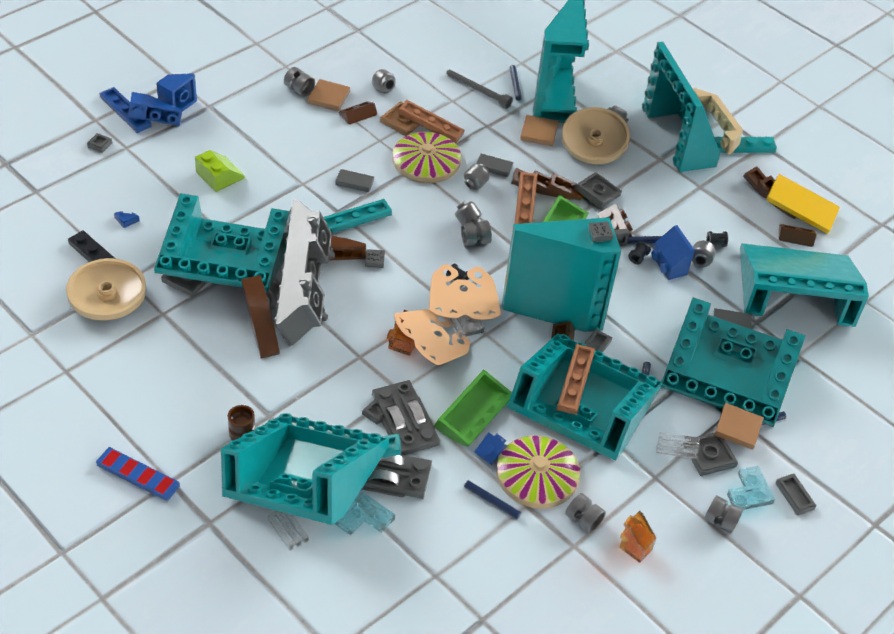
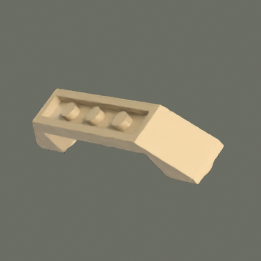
(721, 114)

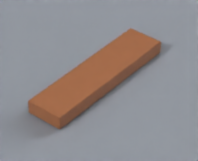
(430, 121)
(526, 198)
(576, 379)

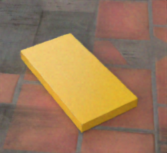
(803, 203)

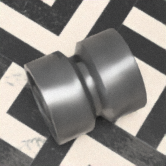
(299, 81)
(476, 233)
(585, 513)
(723, 514)

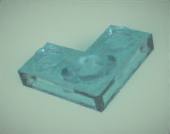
(755, 490)
(365, 510)

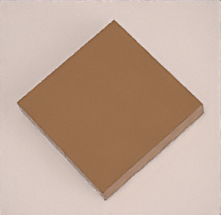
(329, 95)
(398, 122)
(539, 130)
(739, 426)

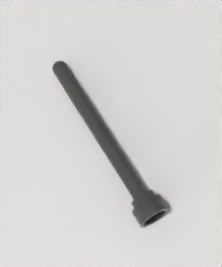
(504, 100)

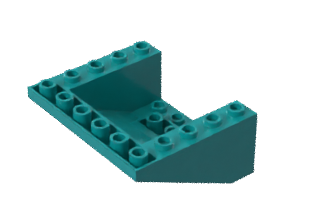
(562, 43)
(672, 94)
(219, 249)
(561, 273)
(803, 273)
(731, 363)
(610, 404)
(301, 467)

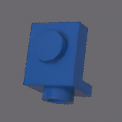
(491, 447)

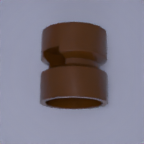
(240, 421)

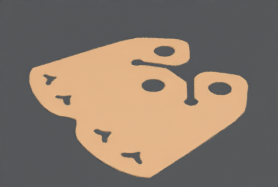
(465, 303)
(423, 334)

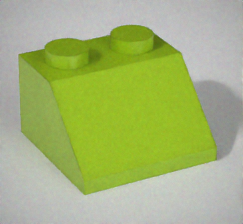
(217, 170)

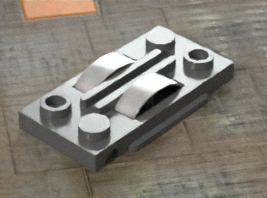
(406, 417)
(400, 476)

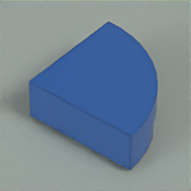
(126, 219)

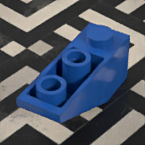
(153, 109)

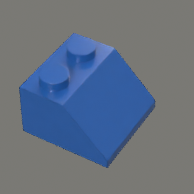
(178, 90)
(673, 253)

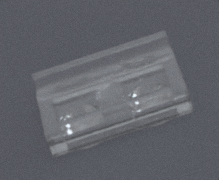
(466, 325)

